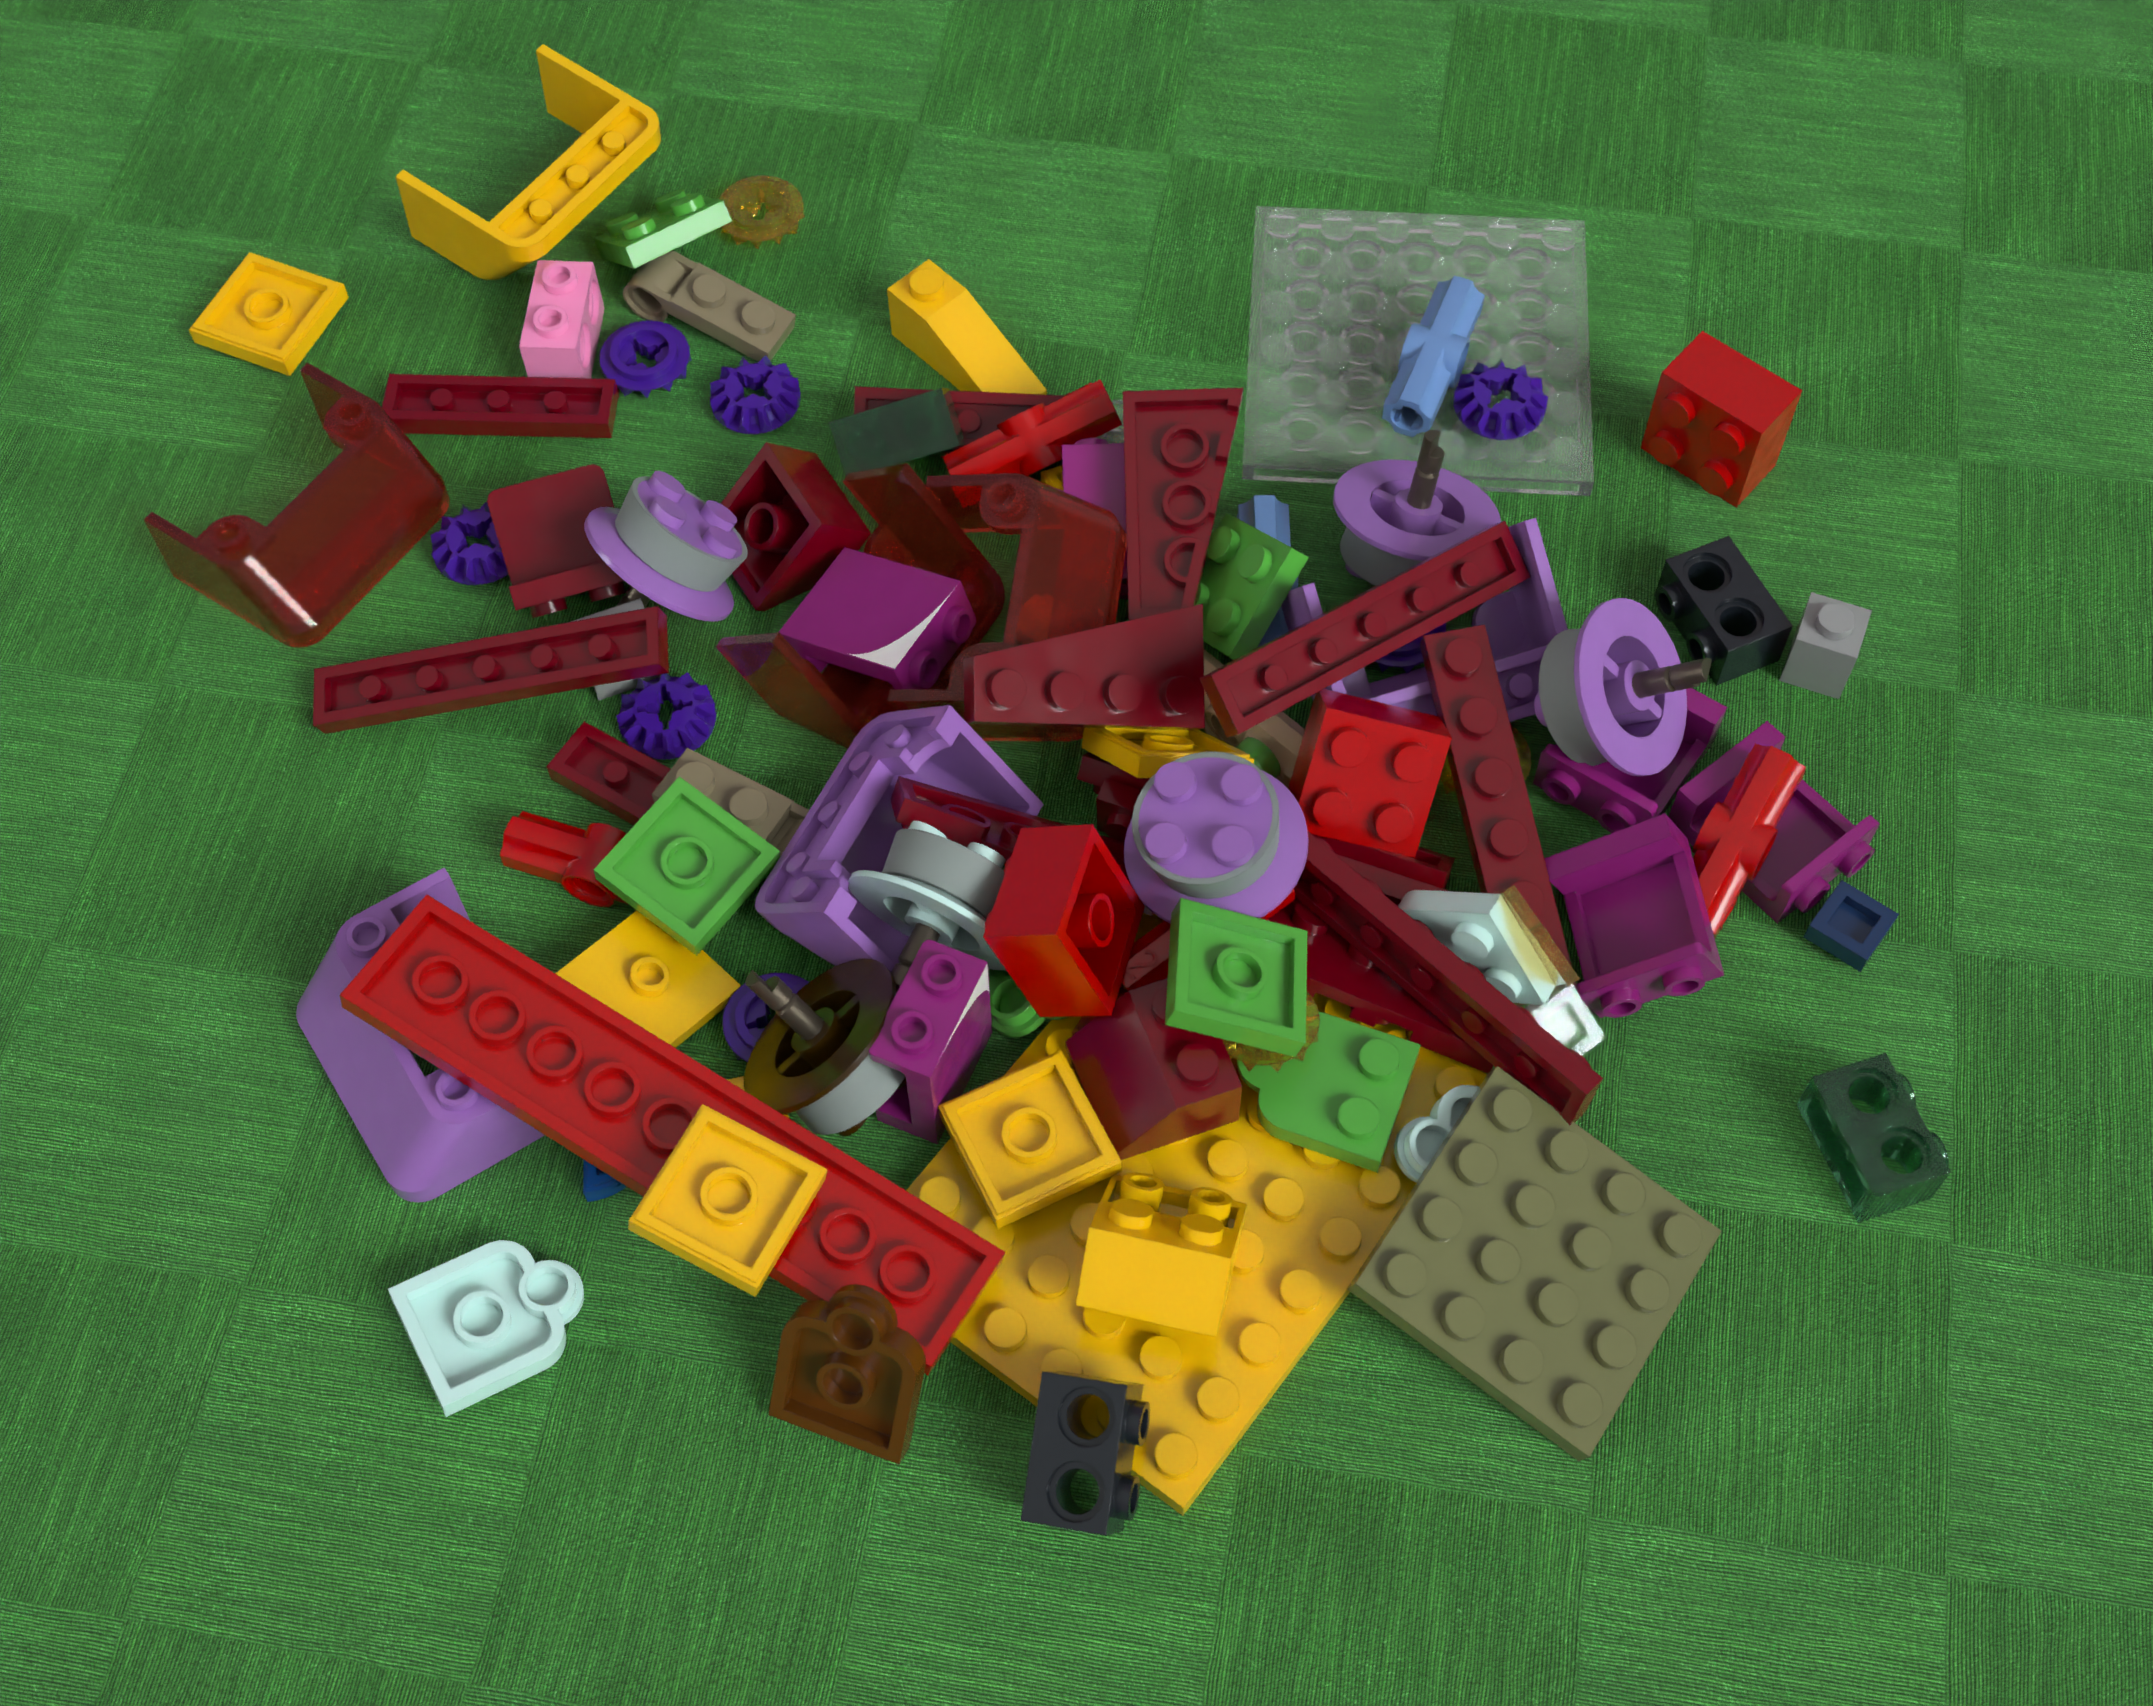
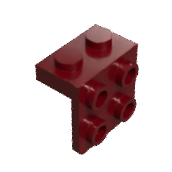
(546, 539)

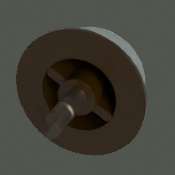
(818, 1047)

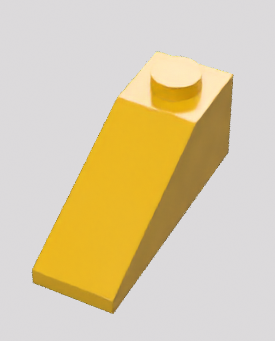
(955, 335)

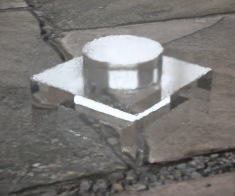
(1568, 1020)

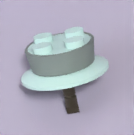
(933, 893)

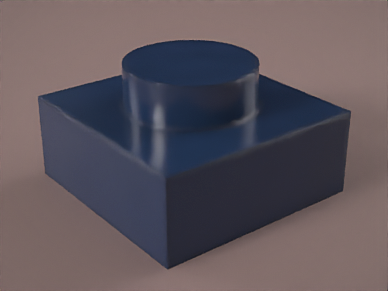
(1850, 925)

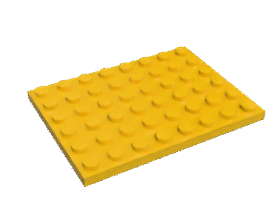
(1297, 1253)

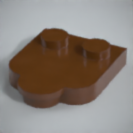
(850, 1372)

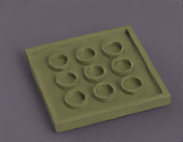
(1536, 1263)

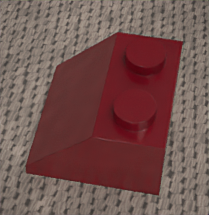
(791, 524)
(1151, 1078)

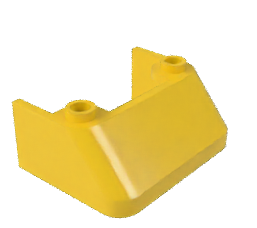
(614, 143)

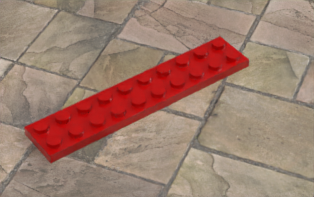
(630, 1097)

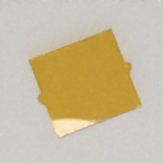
(1540, 939)

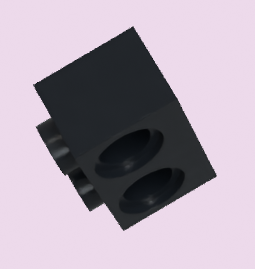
(1722, 610)
(1064, 1447)

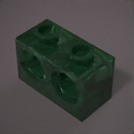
(898, 432)
(1857, 1140)

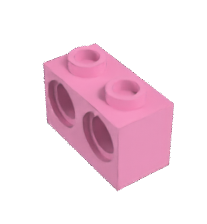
(562, 320)

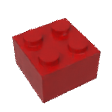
(1719, 418)
(1368, 771)
(1064, 921)

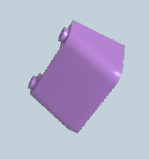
(856, 825)

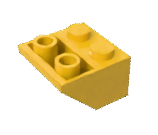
(1161, 1253)

